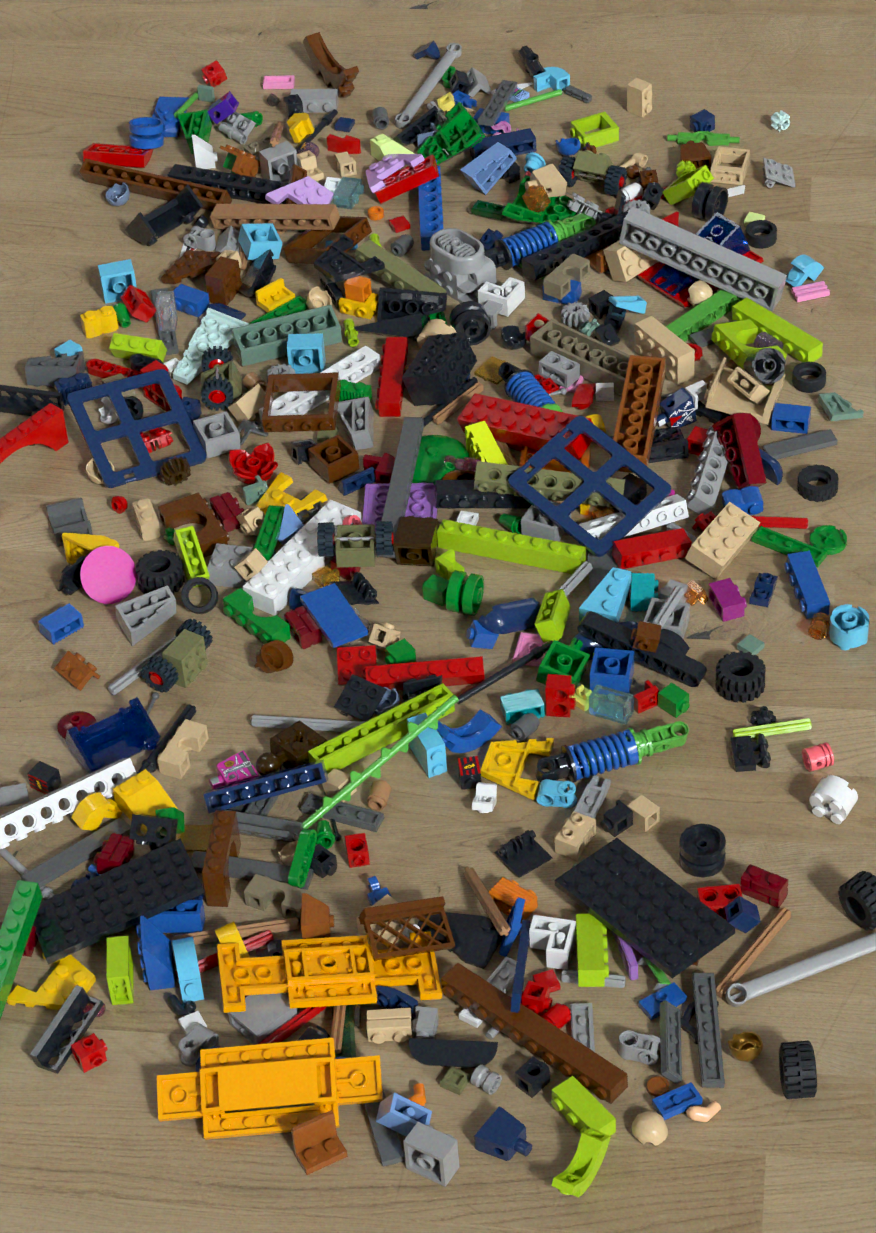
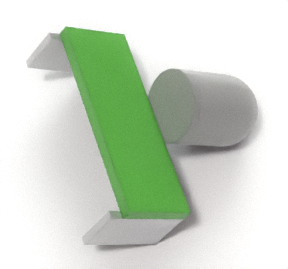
(659, 974)

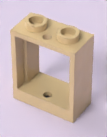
(727, 174)

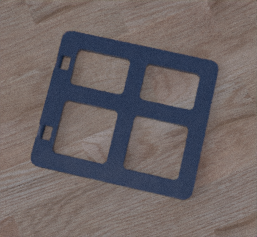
(132, 428)
(592, 483)

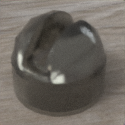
(273, 100)

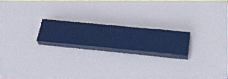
(520, 966)

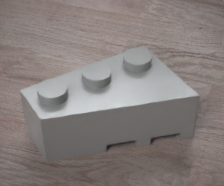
(358, 421)
(145, 613)

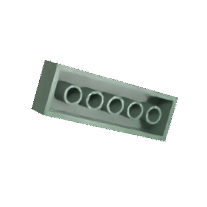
(269, 337)

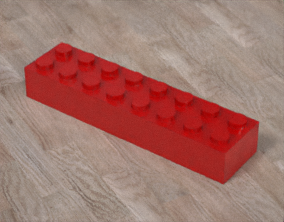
(521, 423)

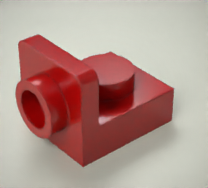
(703, 521)
(646, 699)

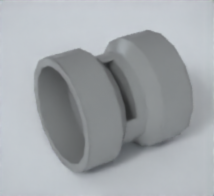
(487, 1080)

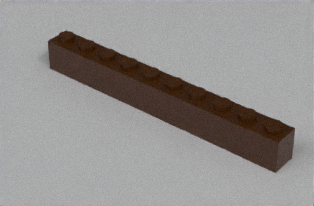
(150, 184)
(535, 1033)

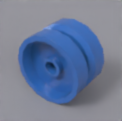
(146, 132)

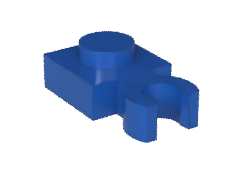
(464, 99)

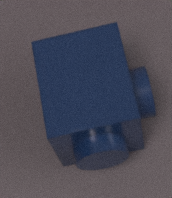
(702, 121)
(192, 408)
(742, 914)

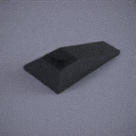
(405, 302)
(405, 326)
(473, 937)

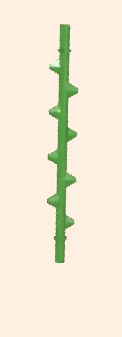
(386, 754)

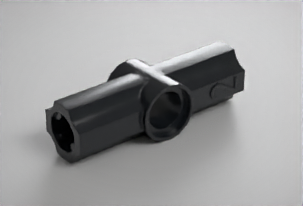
(531, 61)

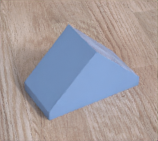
(290, 525)

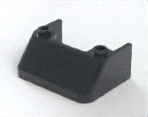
(166, 218)

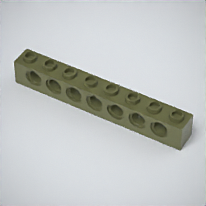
(558, 480)

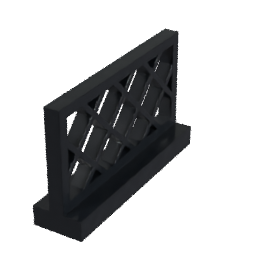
(673, 449)

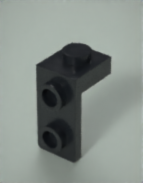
(620, 201)

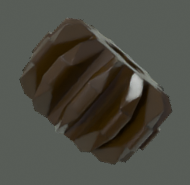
(175, 471)

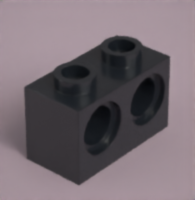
(153, 825)

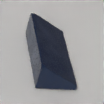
(227, 310)
(356, 481)

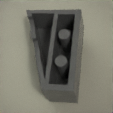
(48, 370)

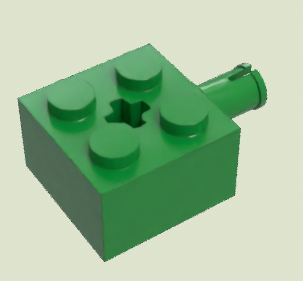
(564, 661)

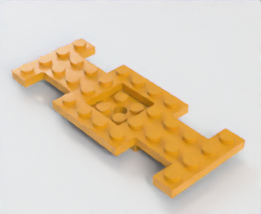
(305, 963)

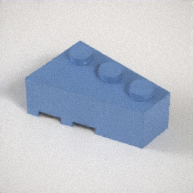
(489, 167)

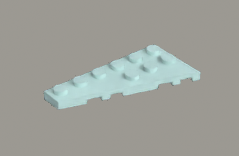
(213, 331)

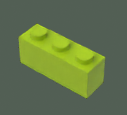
(126, 345)
(190, 553)
(553, 615)
(582, 1107)

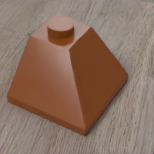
(315, 918)

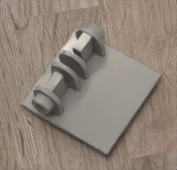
(777, 172)
(578, 204)

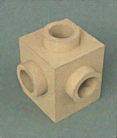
(251, 520)
(384, 635)

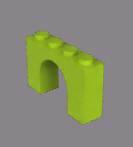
(732, 339)

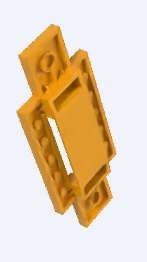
(268, 1078)

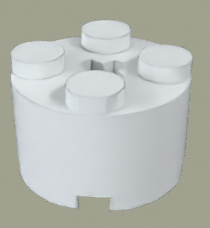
(833, 799)

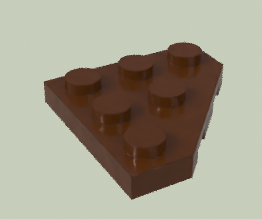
(190, 264)

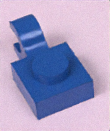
(376, 892)

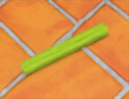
(774, 728)

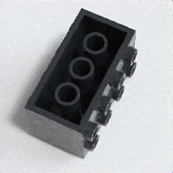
(439, 369)

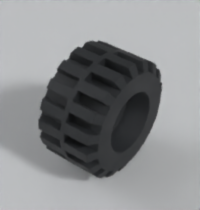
(160, 570)
(740, 676)
(859, 899)
(798, 1069)

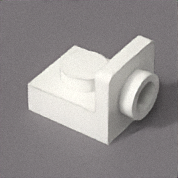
(697, 392)

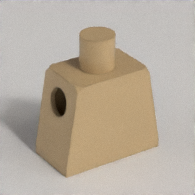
(551, 180)

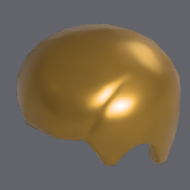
(745, 1046)

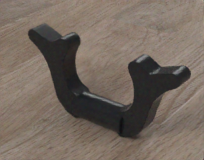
(686, 1019)

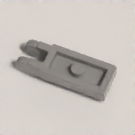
(593, 797)

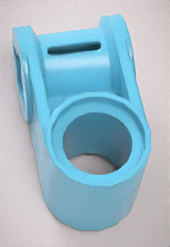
(555, 792)

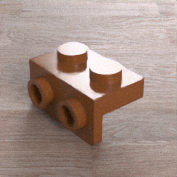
(76, 670)

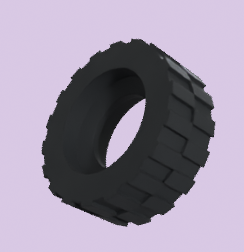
(817, 493)

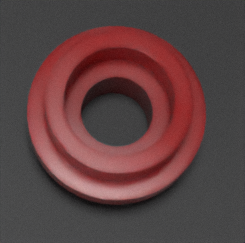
(119, 504)

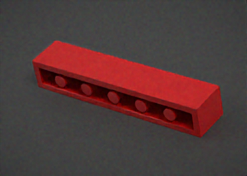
(391, 383)
(453, 671)

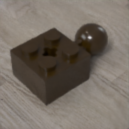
(289, 748)

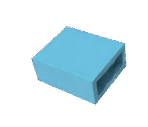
(429, 748)

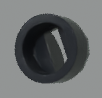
(201, 222)

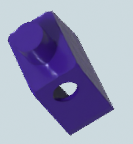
(223, 108)

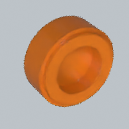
(375, 213)

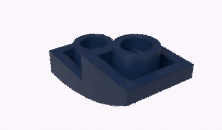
(763, 589)
(394, 999)

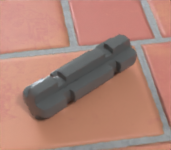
(579, 94)

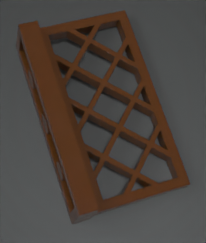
(398, 913)

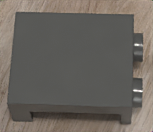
(68, 518)

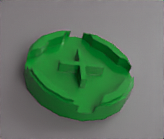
(828, 539)

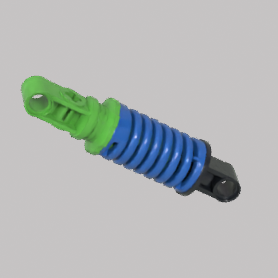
(512, 249)
(524, 387)
(610, 752)

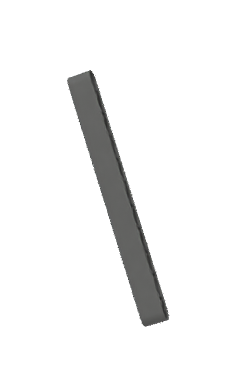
(403, 473)

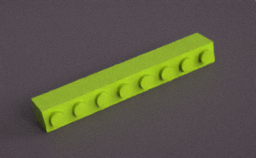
(510, 546)
(378, 731)

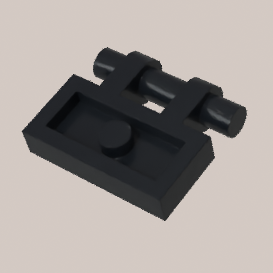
(744, 756)

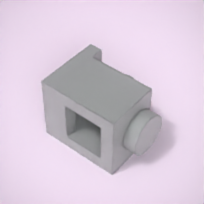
(426, 1022)

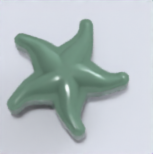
(588, 327)

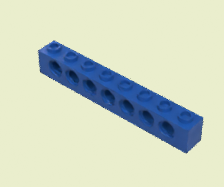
(430, 210)

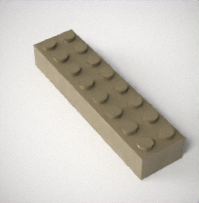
(597, 360)

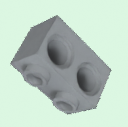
(559, 369)

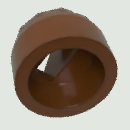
(633, 171)

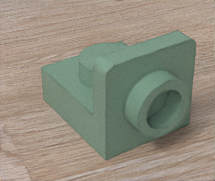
(254, 492)

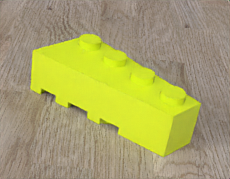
(482, 444)

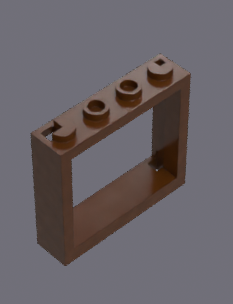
(302, 249)
(301, 382)

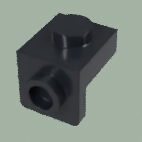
(293, 105)
(606, 335)

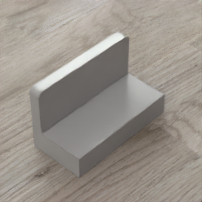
(478, 82)
(228, 240)

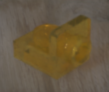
(325, 575)

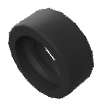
(761, 226)
(809, 385)
(199, 581)

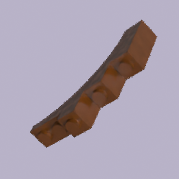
(325, 64)

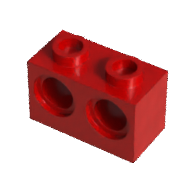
(138, 303)
(559, 695)
(719, 896)

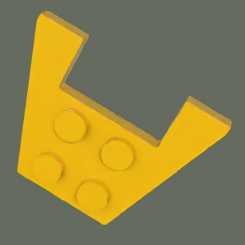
(276, 497)
(506, 762)
(57, 986)

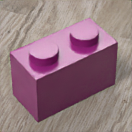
(727, 599)

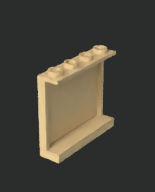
(728, 399)

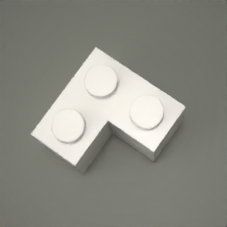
(508, 294)
(554, 936)

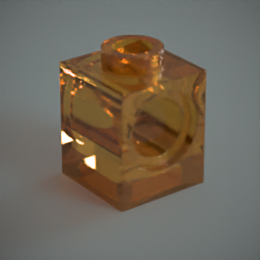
(536, 198)

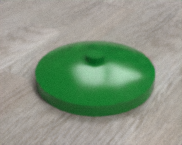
(432, 455)

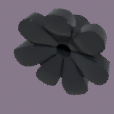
(762, 716)

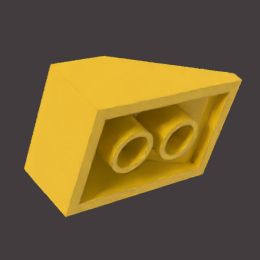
(82, 544)
(141, 796)

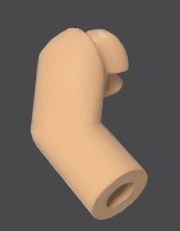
(703, 1114)

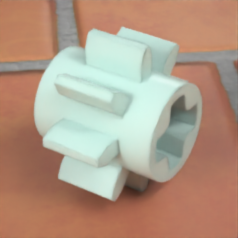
(780, 121)

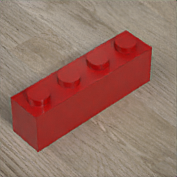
(651, 548)

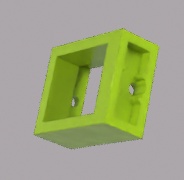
(607, 135)
(687, 184)
(120, 970)

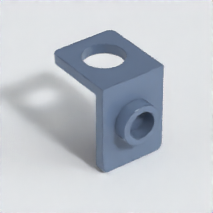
(422, 137)

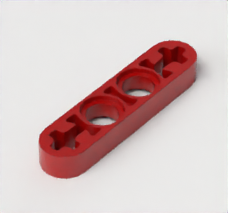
(98, 367)

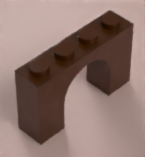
(195, 510)
(223, 842)

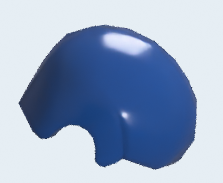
(568, 146)

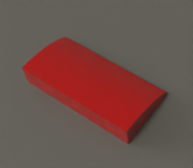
(118, 155)
(407, 179)

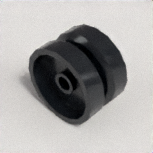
(709, 201)
(472, 320)
(702, 850)

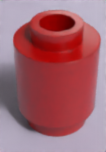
(558, 1015)

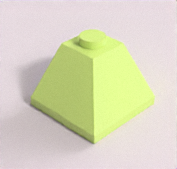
(384, 145)

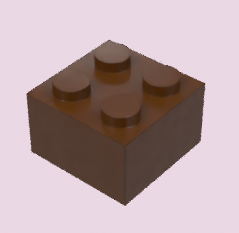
(223, 280)
(333, 459)

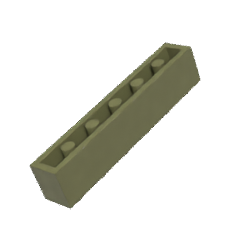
(396, 271)

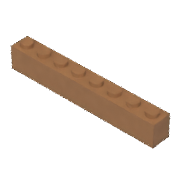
(281, 215)

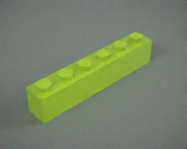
(794, 340)

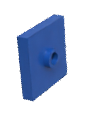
(514, 922)

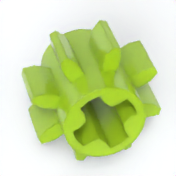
(684, 167)

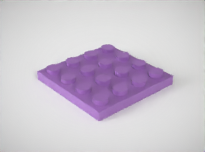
(420, 502)

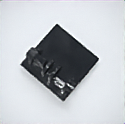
(70, 578)
(358, 590)
(416, 687)
(360, 698)
(523, 854)

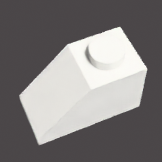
(203, 153)

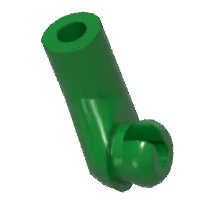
(169, 534)

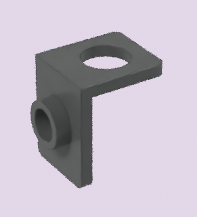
(249, 427)

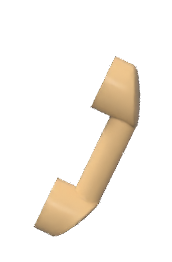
(638, 159)

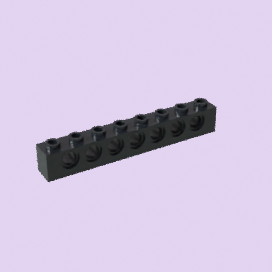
(238, 186)
(581, 244)

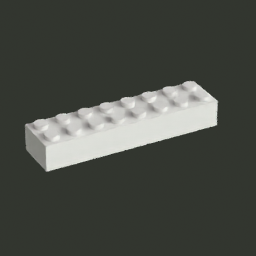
(294, 562)

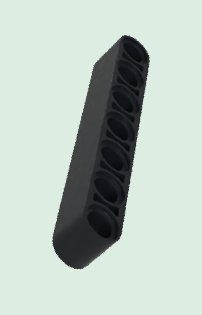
(664, 660)

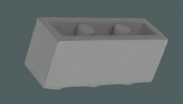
(318, 99)

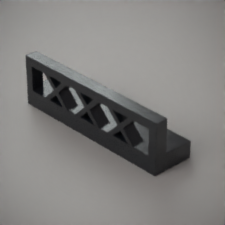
(25, 406)
(61, 1029)

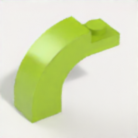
(584, 1164)

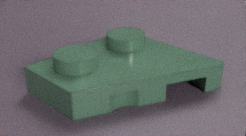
(837, 407)

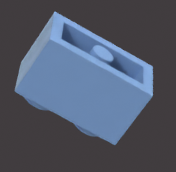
(402, 1114)

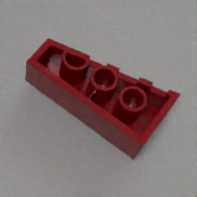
(741, 449)

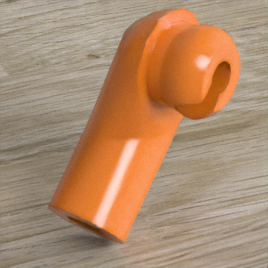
(419, 1094)

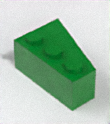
(197, 124)

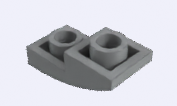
(242, 123)

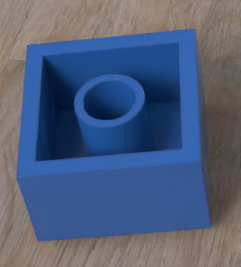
(612, 669)

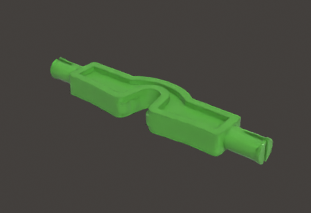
(711, 138)

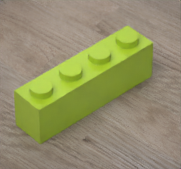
(591, 951)

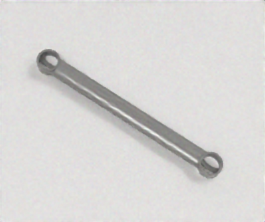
(428, 85)
(802, 969)

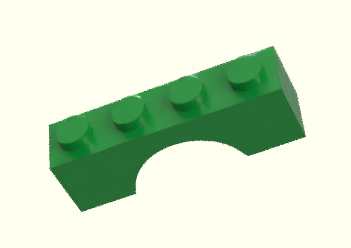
(240, 608)

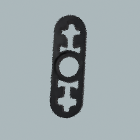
(333, 291)

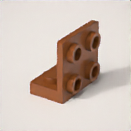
(317, 1143)

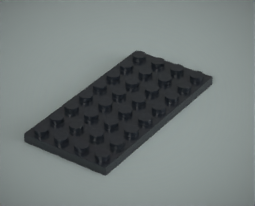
(116, 900)
(645, 907)

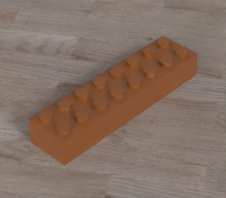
(640, 406)

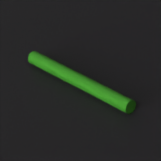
(533, 100)
(187, 104)

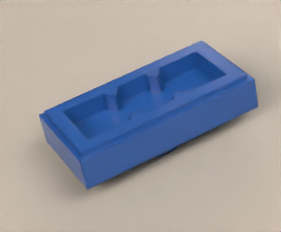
(670, 993)

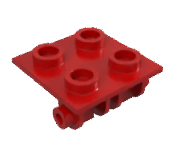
(158, 435)
(353, 661)

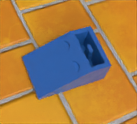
(156, 956)

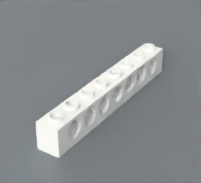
(351, 368)
(122, 768)

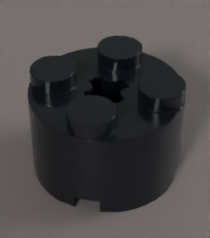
(765, 365)

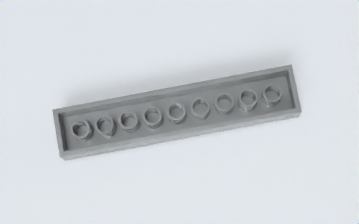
(702, 258)

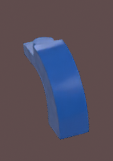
(471, 735)

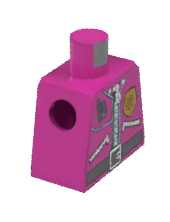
(233, 770)

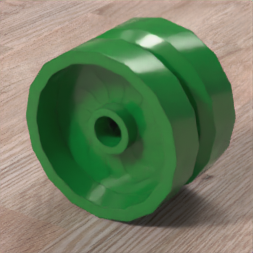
(465, 592)

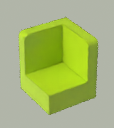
(447, 565)

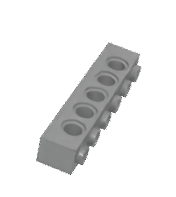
(708, 475)

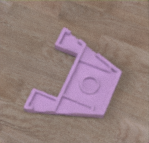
(387, 166)
(301, 192)

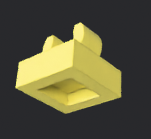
(446, 102)
(582, 697)

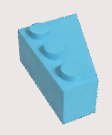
(609, 596)

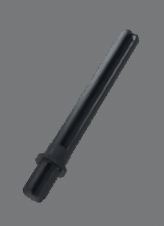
(150, 763)

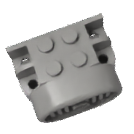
(459, 264)

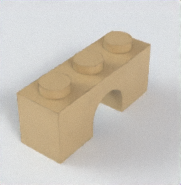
(174, 759)

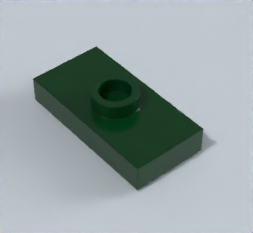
(488, 210)

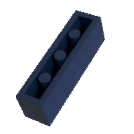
(518, 142)

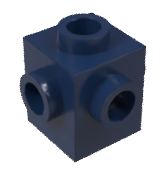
(489, 238)

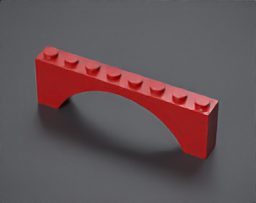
(43, 428)

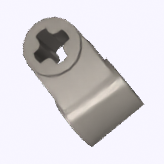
(201, 239)
(196, 1040)
(637, 1047)

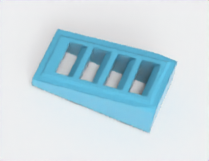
(631, 303)

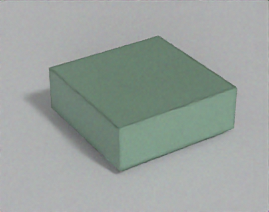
(206, 93)
(750, 644)

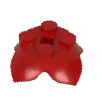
(258, 462)

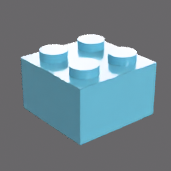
(259, 238)
(115, 279)
(306, 353)

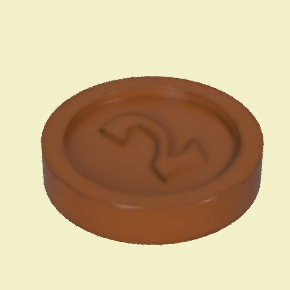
(657, 1086)

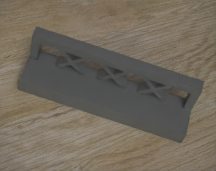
(268, 827)

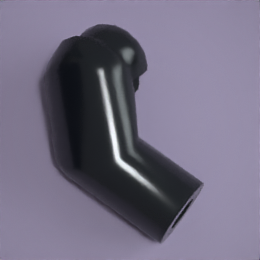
(181, 1009)

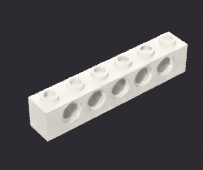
(669, 510)

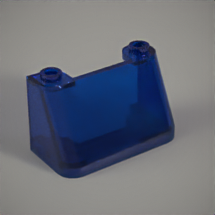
(106, 740)

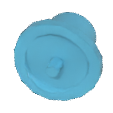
(533, 162)

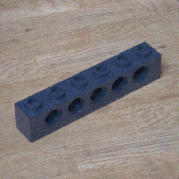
(266, 786)

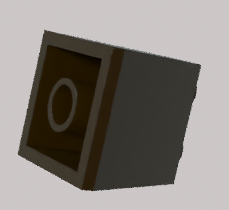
(416, 541)

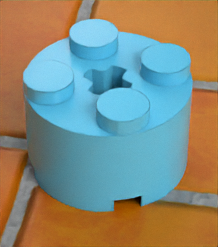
(849, 626)

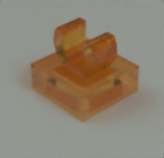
(695, 593)

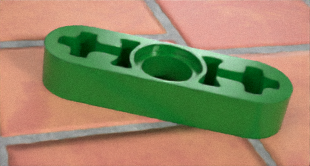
(302, 858)

